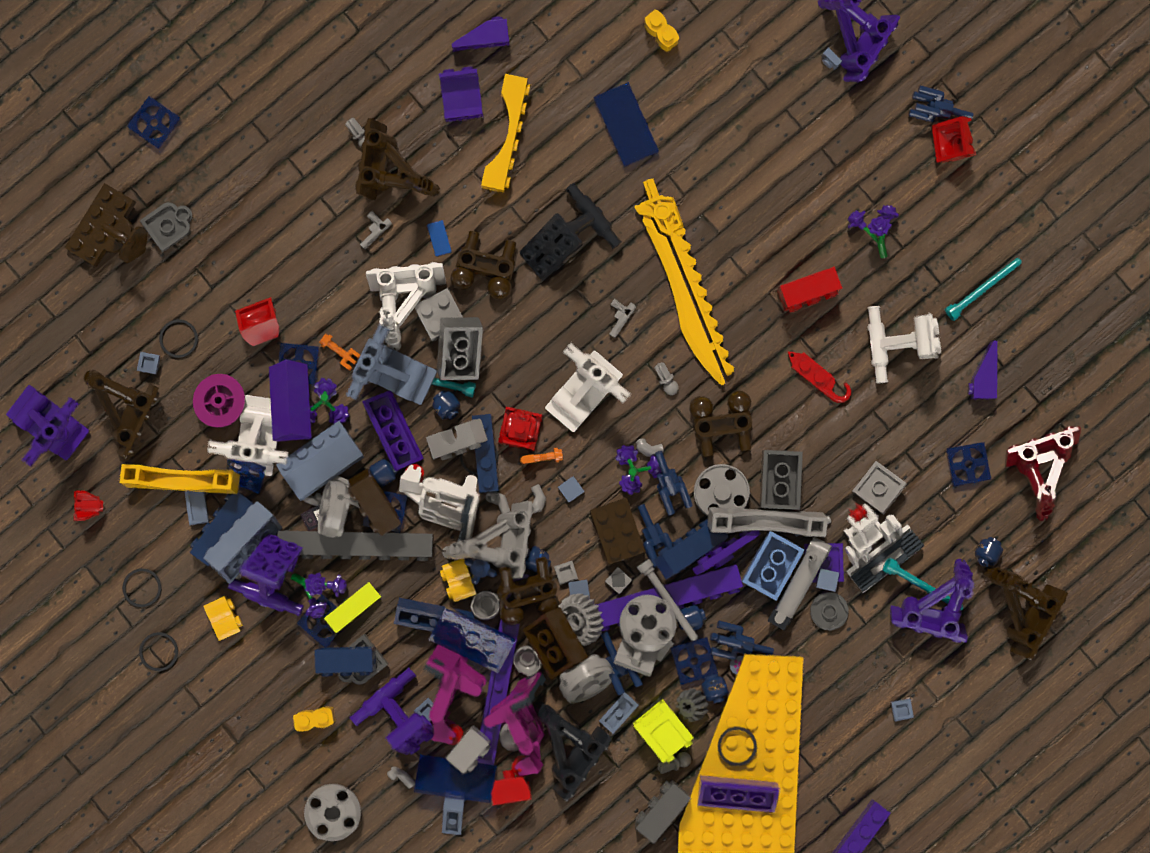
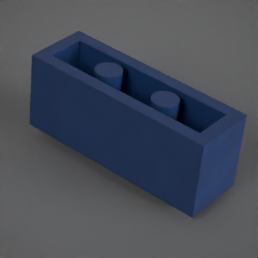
(345, 660)

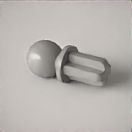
(356, 130)
(670, 387)
(682, 759)

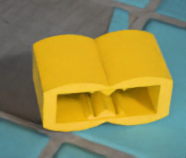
(665, 34)
(458, 579)
(223, 618)
(319, 718)

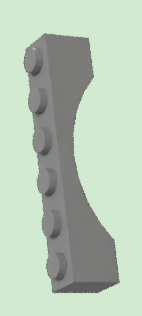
(796, 522)

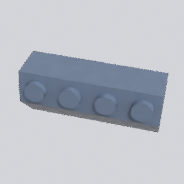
(320, 460)
(241, 541)

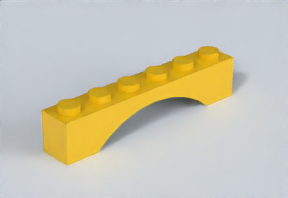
(496, 172)
(166, 479)

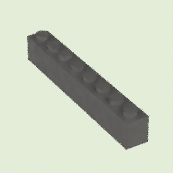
(362, 545)

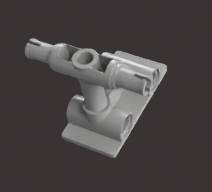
(513, 548)

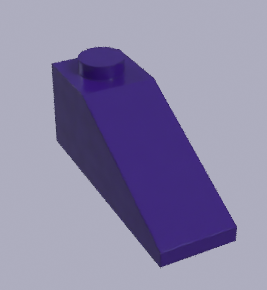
(489, 34)
(984, 380)

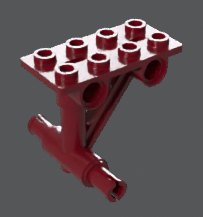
(1037, 452)

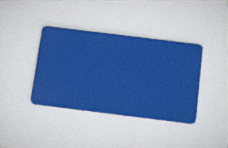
(439, 238)

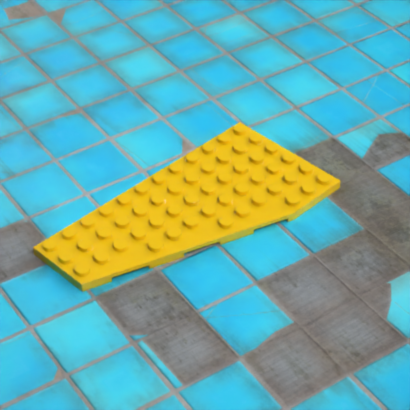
(768, 705)

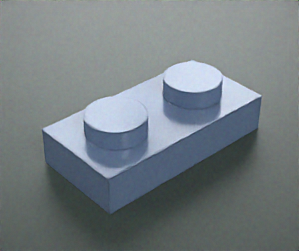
(618, 712)

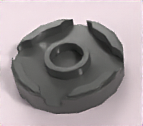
(829, 611)

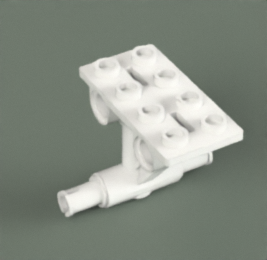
(416, 280)
(922, 339)
(585, 388)
(255, 437)

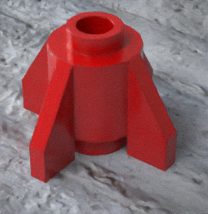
(86, 505)

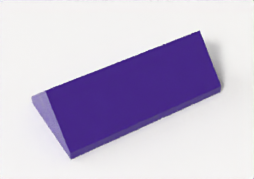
(290, 401)
(393, 430)
(738, 794)

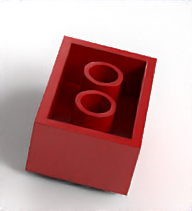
(809, 289)

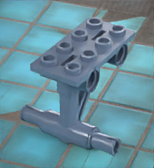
(390, 370)

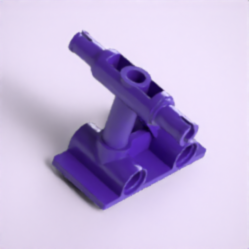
(873, 37)
(48, 423)
(268, 567)
(941, 622)
(410, 730)

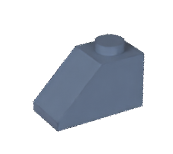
(452, 815)

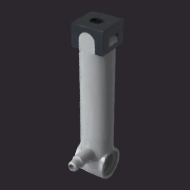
(800, 583)

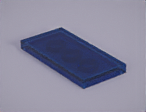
(626, 124)
(472, 639)
(442, 778)

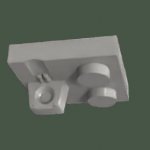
(879, 487)
(635, 659)

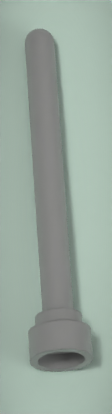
(647, 569)

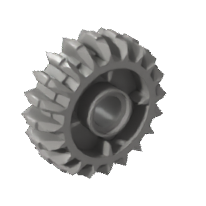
(583, 617)

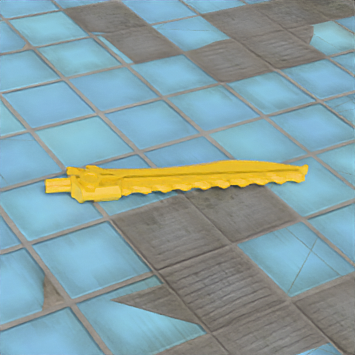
(669, 222)

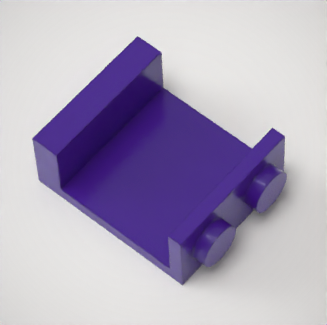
(461, 94)

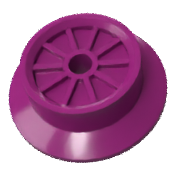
(208, 396)

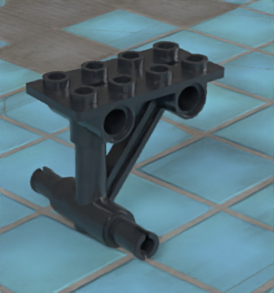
(560, 238)
(588, 747)

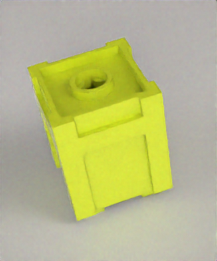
(663, 731)

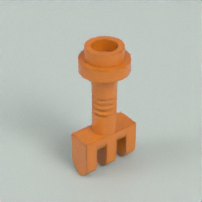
(326, 341)
(555, 455)

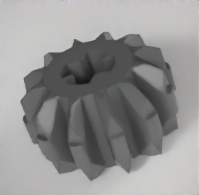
(692, 705)

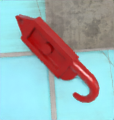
(817, 376)

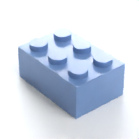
(772, 565)

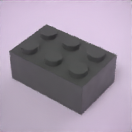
(459, 348)
(781, 479)
(661, 810)

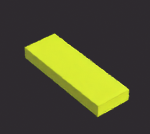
(352, 607)

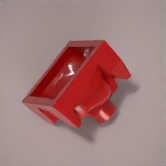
(953, 140)
(258, 322)
(520, 429)
(510, 789)

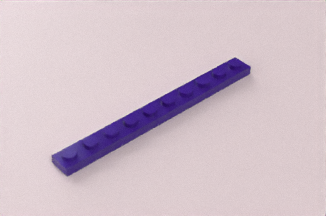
(498, 691)

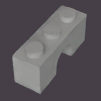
(468, 436)

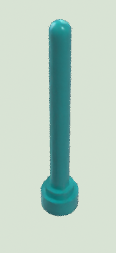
(955, 310)
(466, 388)
(892, 567)

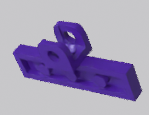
(723, 552)

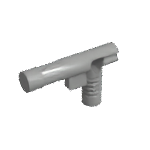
(375, 228)
(621, 316)

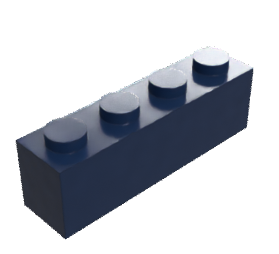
(486, 457)
(224, 519)
(688, 550)
(420, 614)

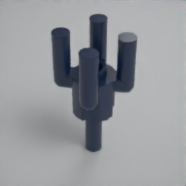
(936, 106)
(670, 485)
(653, 535)
(480, 569)
(737, 642)
(618, 670)

